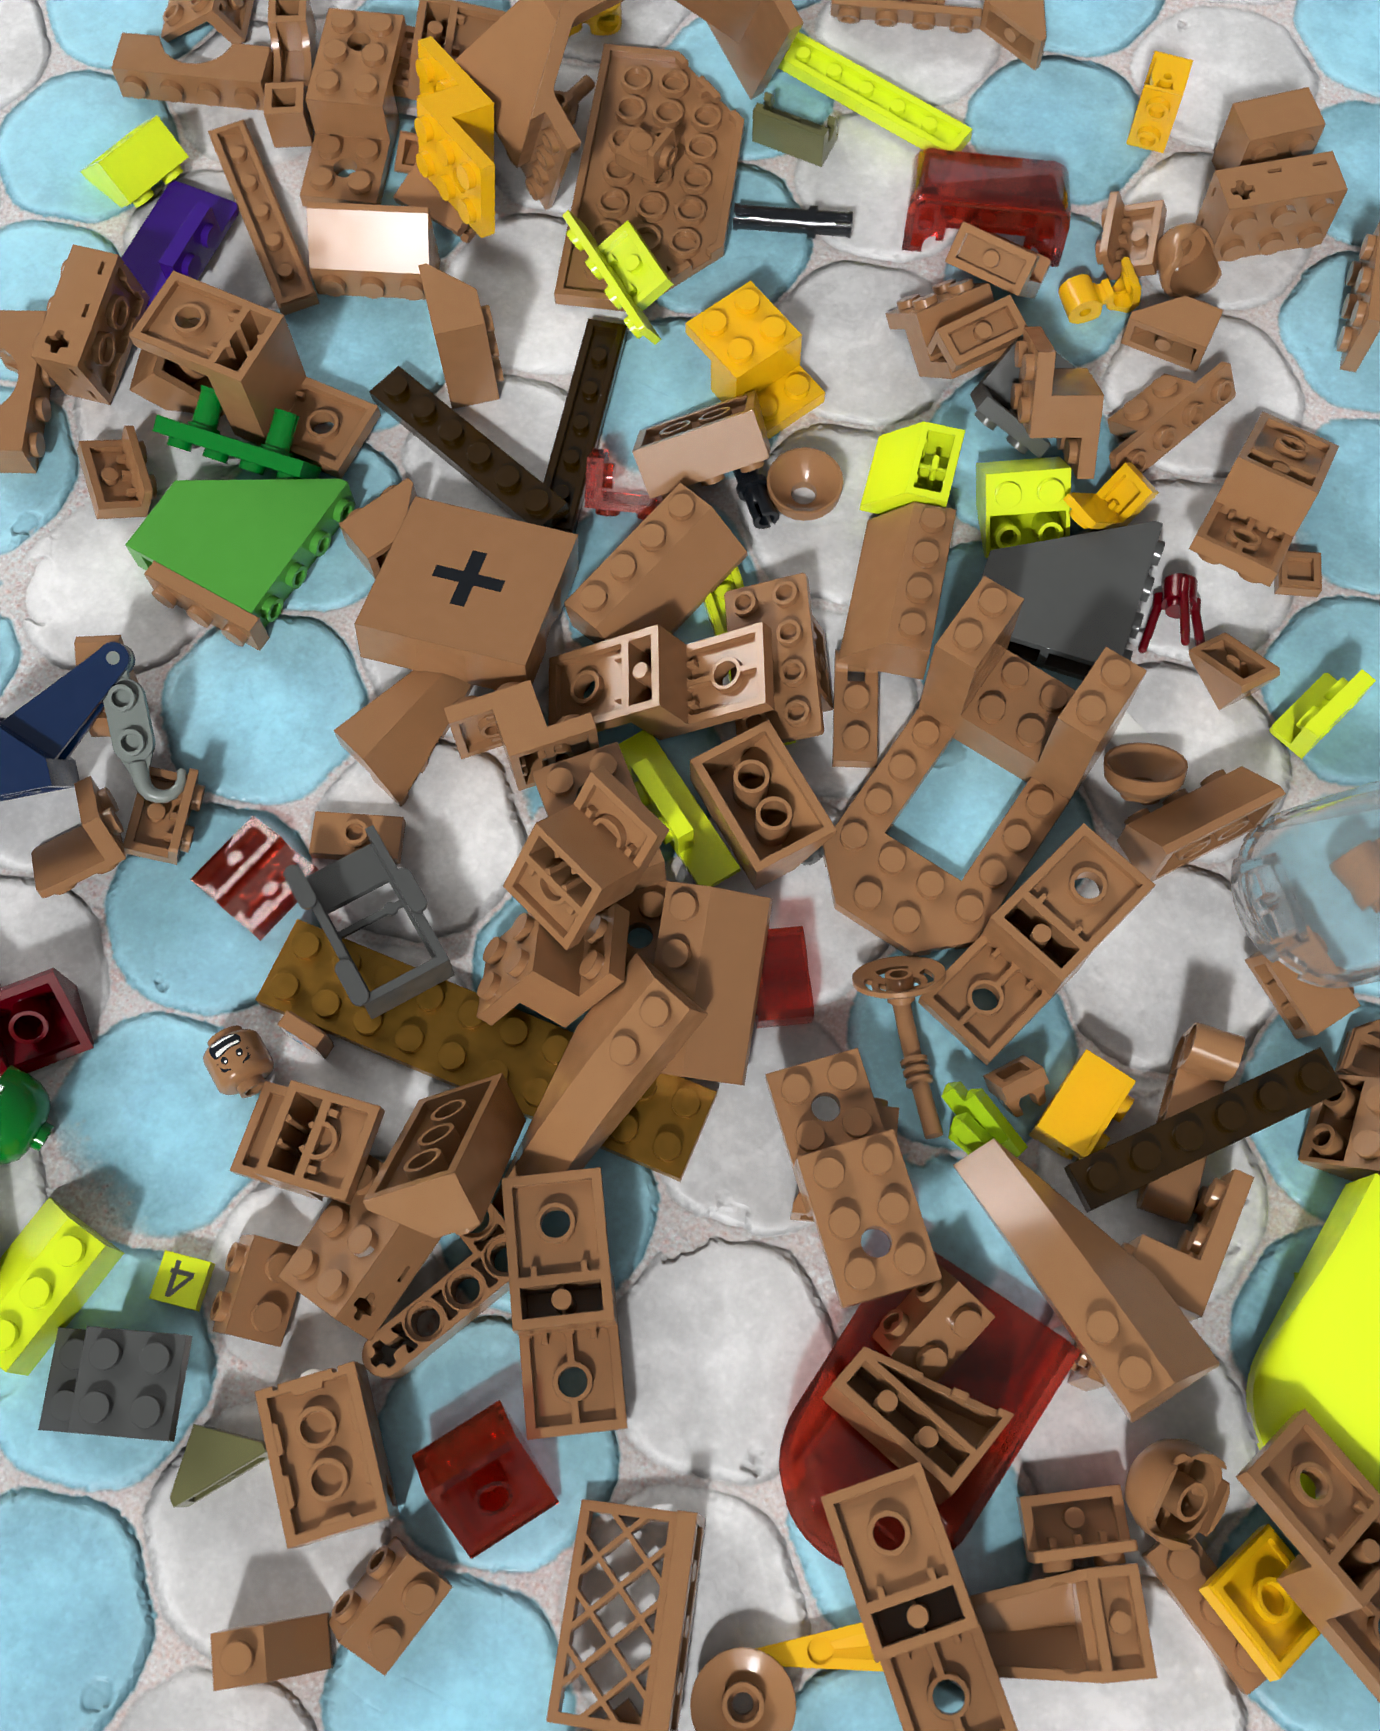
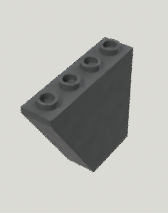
(1078, 594)

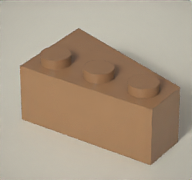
(916, 1419)

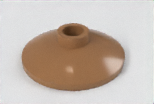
(748, 1672)

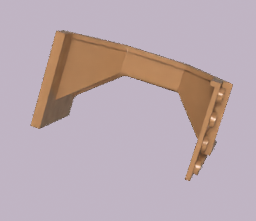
(523, 53)

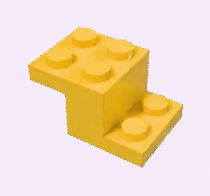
(756, 350)

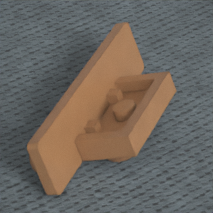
(919, 13)
(1167, 415)

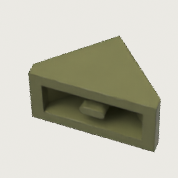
(212, 1461)

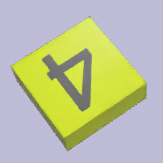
(182, 1281)

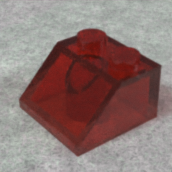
(484, 1479)

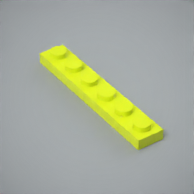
(873, 96)

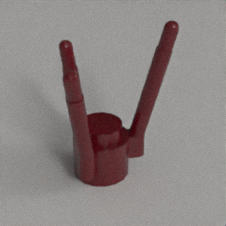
(1179, 602)

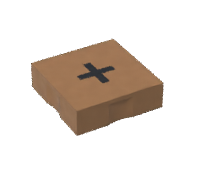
(467, 595)

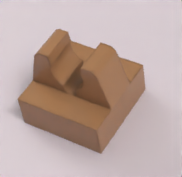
(1017, 1080)

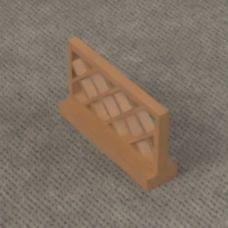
(672, 1621)

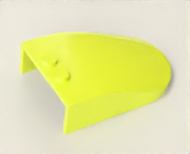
(1327, 1338)

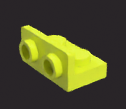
(1319, 711)

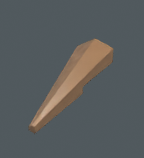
(401, 729)

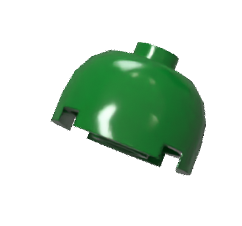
(22, 1115)

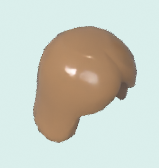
(1192, 252)

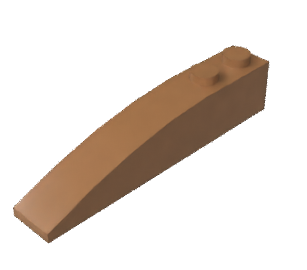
(606, 1070)
(1094, 1286)

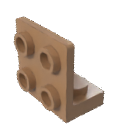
(226, 16)

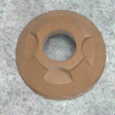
(805, 469)
(1144, 771)

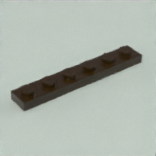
(468, 450)
(1203, 1129)

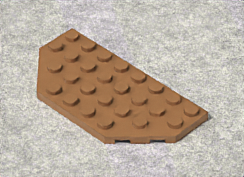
(689, 206)

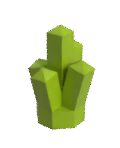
(978, 1120)

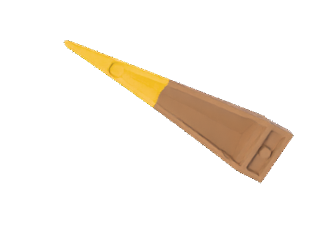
(1052, 1628)

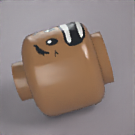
(238, 1061)

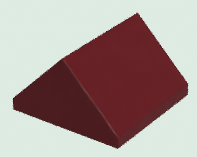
(41, 1022)

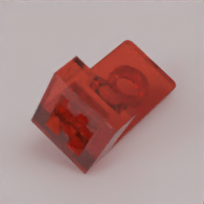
(599, 477)

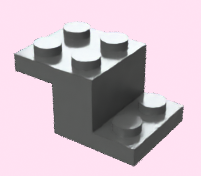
(116, 1383)

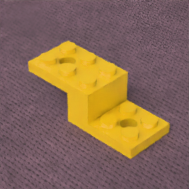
(456, 137)

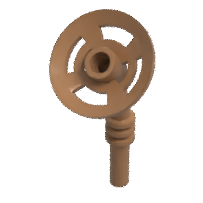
(899, 981)

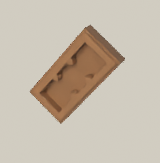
(343, 833)

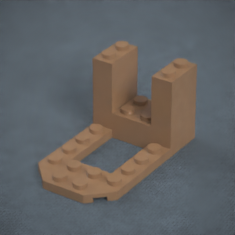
(1011, 718)

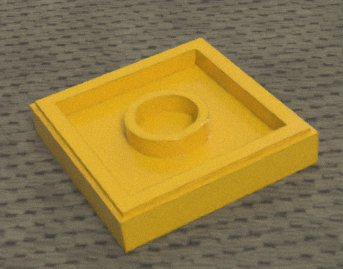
(1257, 1606)

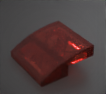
(249, 878)

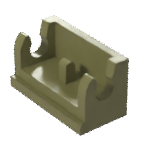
(792, 133)

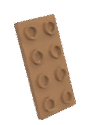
(798, 654)

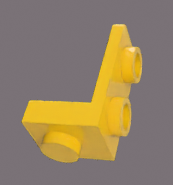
(1115, 502)

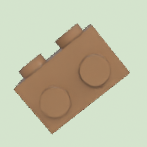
(1130, 233)
(118, 476)
(161, 829)
(255, 1299)
(933, 1326)
(1075, 1526)
(387, 1605)

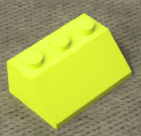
(46, 1282)

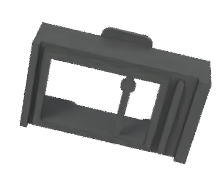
(351, 879)

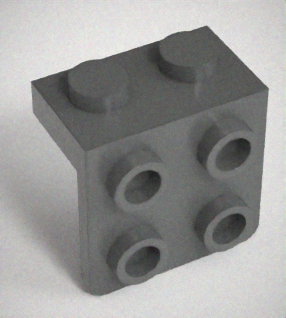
(993, 402)

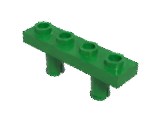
(203, 433)

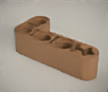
(1198, 1072)
(443, 1299)

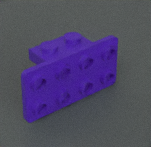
(178, 236)

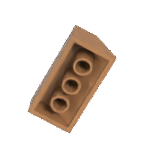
(658, 571)
(898, 590)
(715, 953)
(449, 1159)

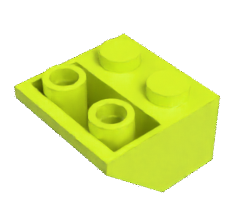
(912, 467)
(1022, 501)

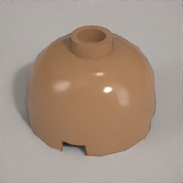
(1176, 1491)

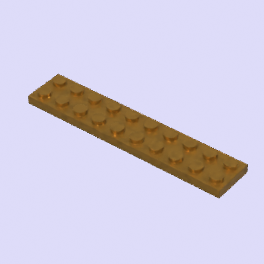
(448, 1042)

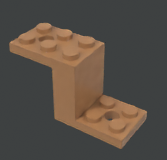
(253, 370)

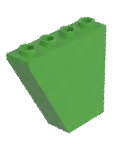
(243, 536)

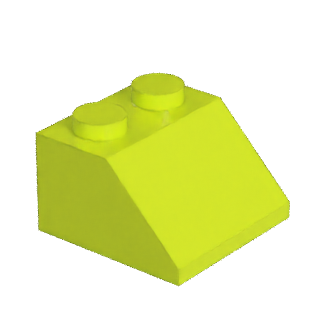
(137, 164)

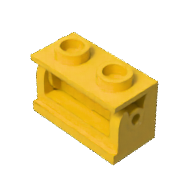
(1159, 101)
(1084, 1108)

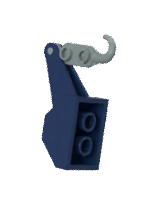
(49, 727)

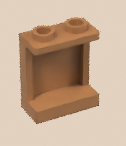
(998, 261)

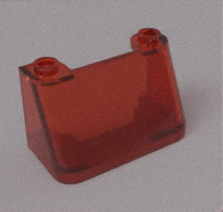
(991, 194)

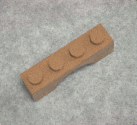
(294, 55)
(228, 81)
(28, 406)

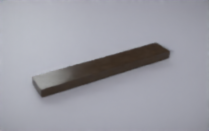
(584, 415)

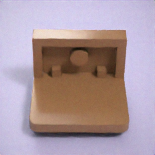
(84, 850)

